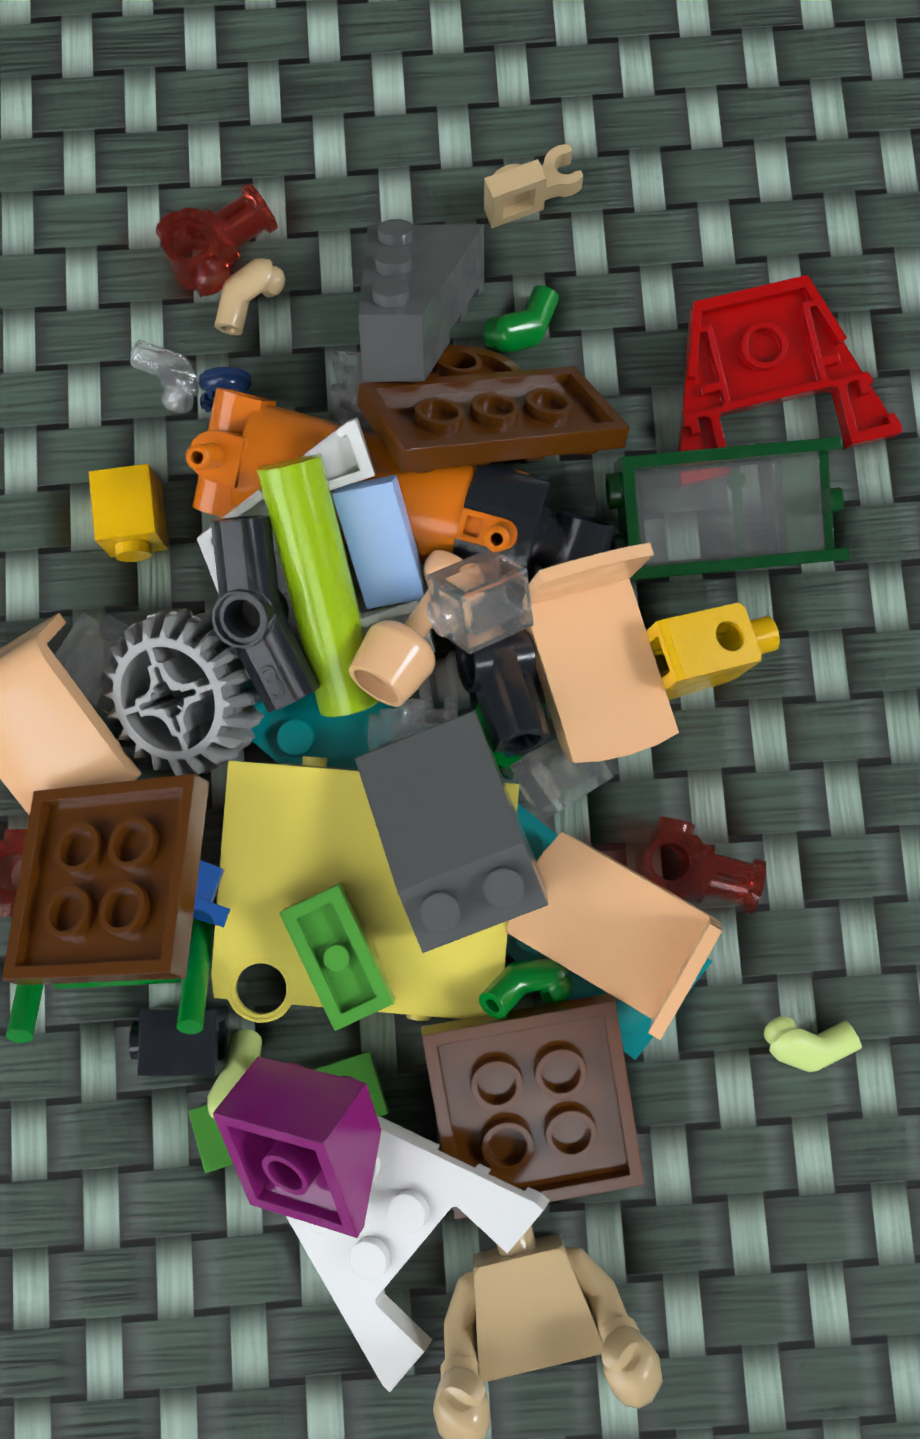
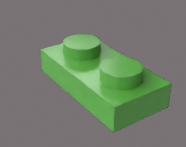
(337, 956)

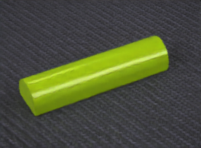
(317, 578)

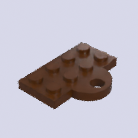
(487, 411)

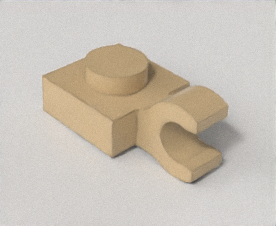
(523, 188)

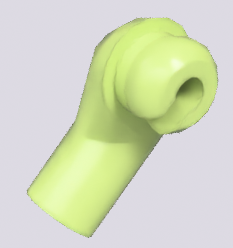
(806, 1049)
(243, 1050)

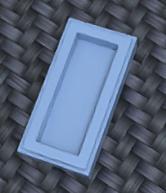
(380, 541)

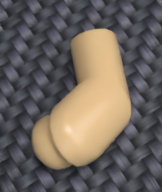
(243, 286)

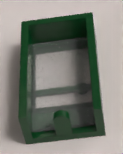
(728, 507)

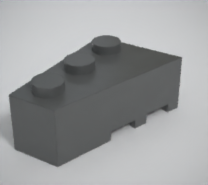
(414, 294)

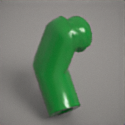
(524, 328)
(522, 978)

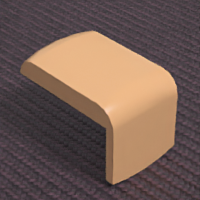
(598, 657)
(49, 726)
(618, 930)

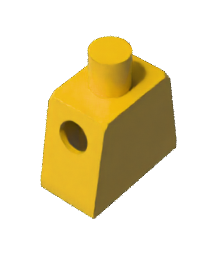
(709, 647)

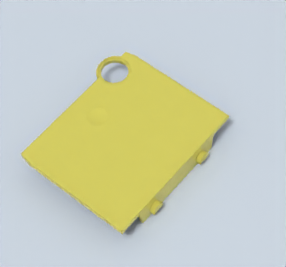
(306, 830)

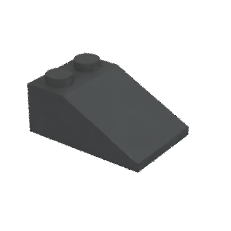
(450, 832)

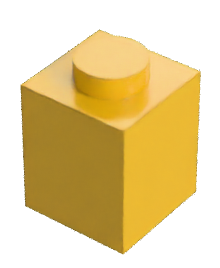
(128, 512)

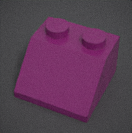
(302, 1143)

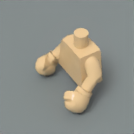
(532, 1313)

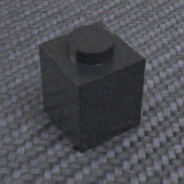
(168, 1052)

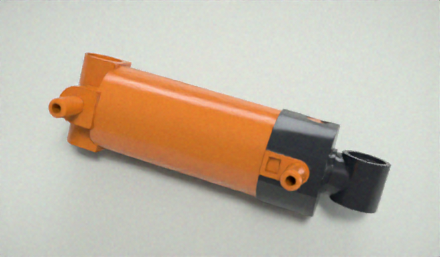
(447, 508)

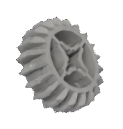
(181, 730)

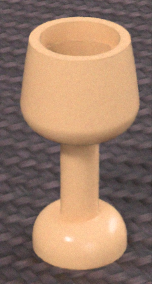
(396, 655)

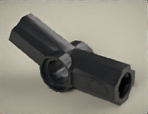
(249, 573)
(506, 693)

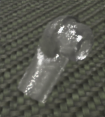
(173, 371)

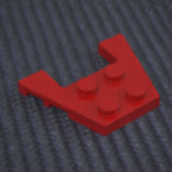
(769, 350)

